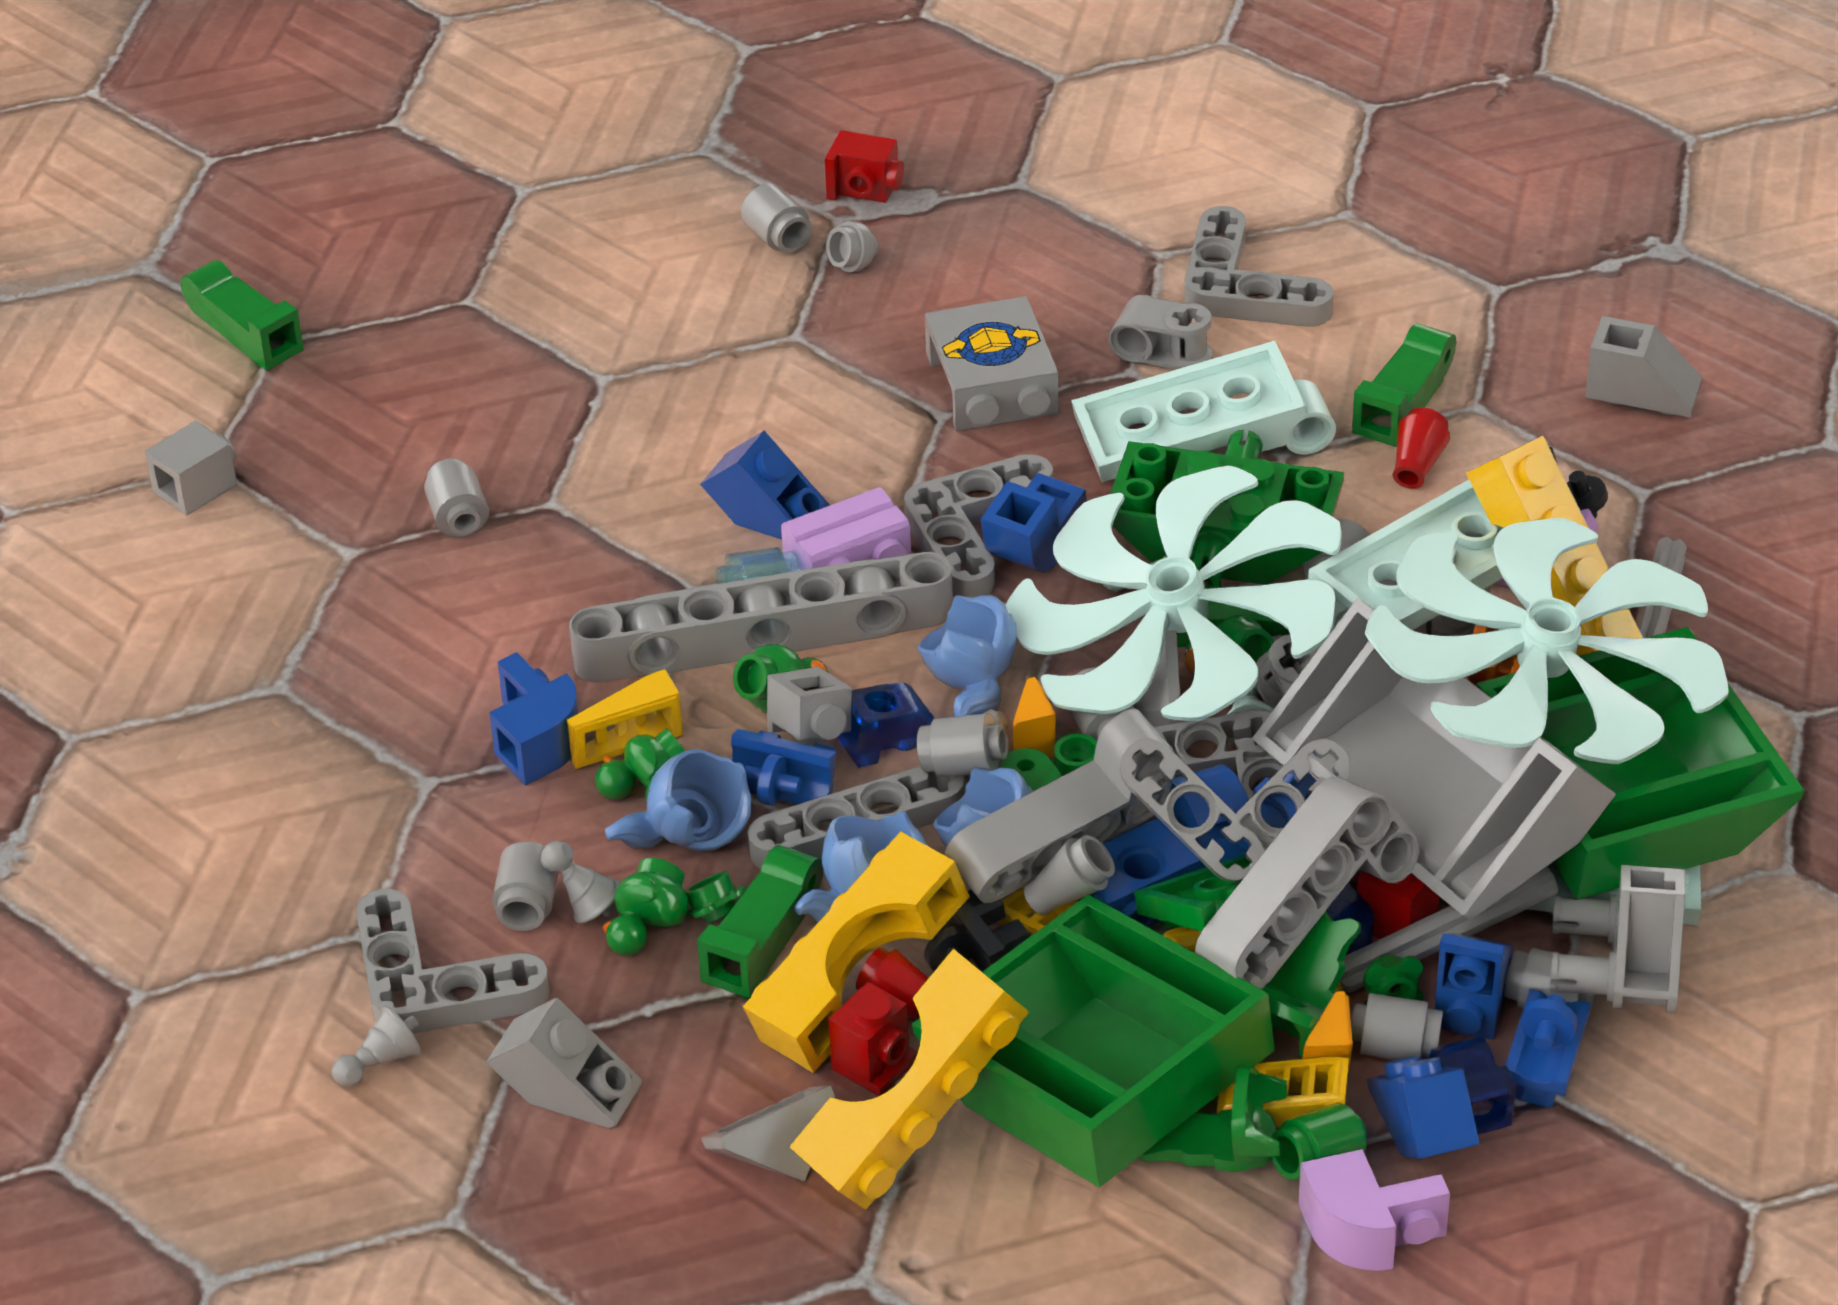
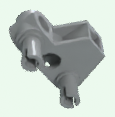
(1645, 934)

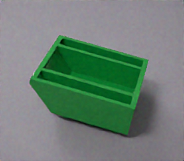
(1680, 802)
(1115, 1039)

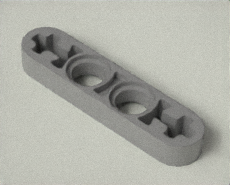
(786, 824)

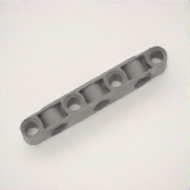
(736, 617)

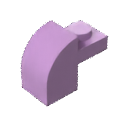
(1363, 1222)

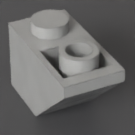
(1640, 369)
(564, 1066)

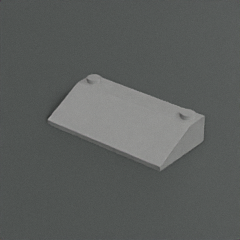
(1477, 808)

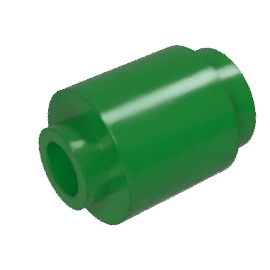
(1318, 1135)

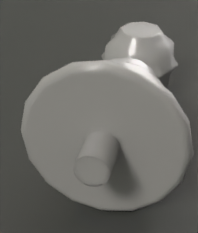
(588, 890)
(386, 1041)

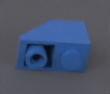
(761, 487)
(1471, 984)
(1424, 1106)

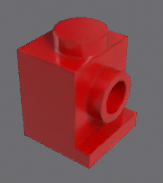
(863, 167)
(871, 1039)

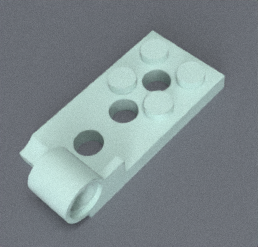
(1276, 410)
(1376, 558)

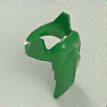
(1310, 977)
(1234, 1138)

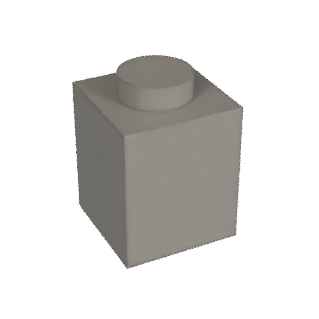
(191, 467)

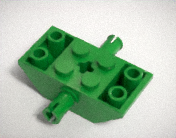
(1151, 467)

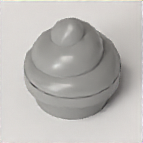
(851, 246)

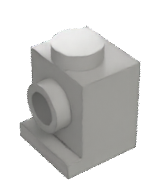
(811, 714)

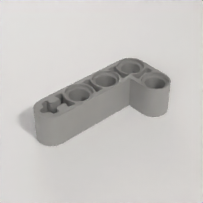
(1021, 838)
(1302, 874)

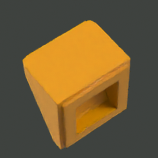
(1034, 720)
(1332, 1032)

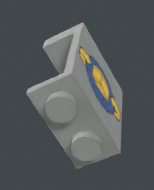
(993, 362)

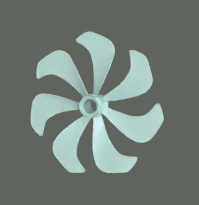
(1174, 597)
(1544, 639)

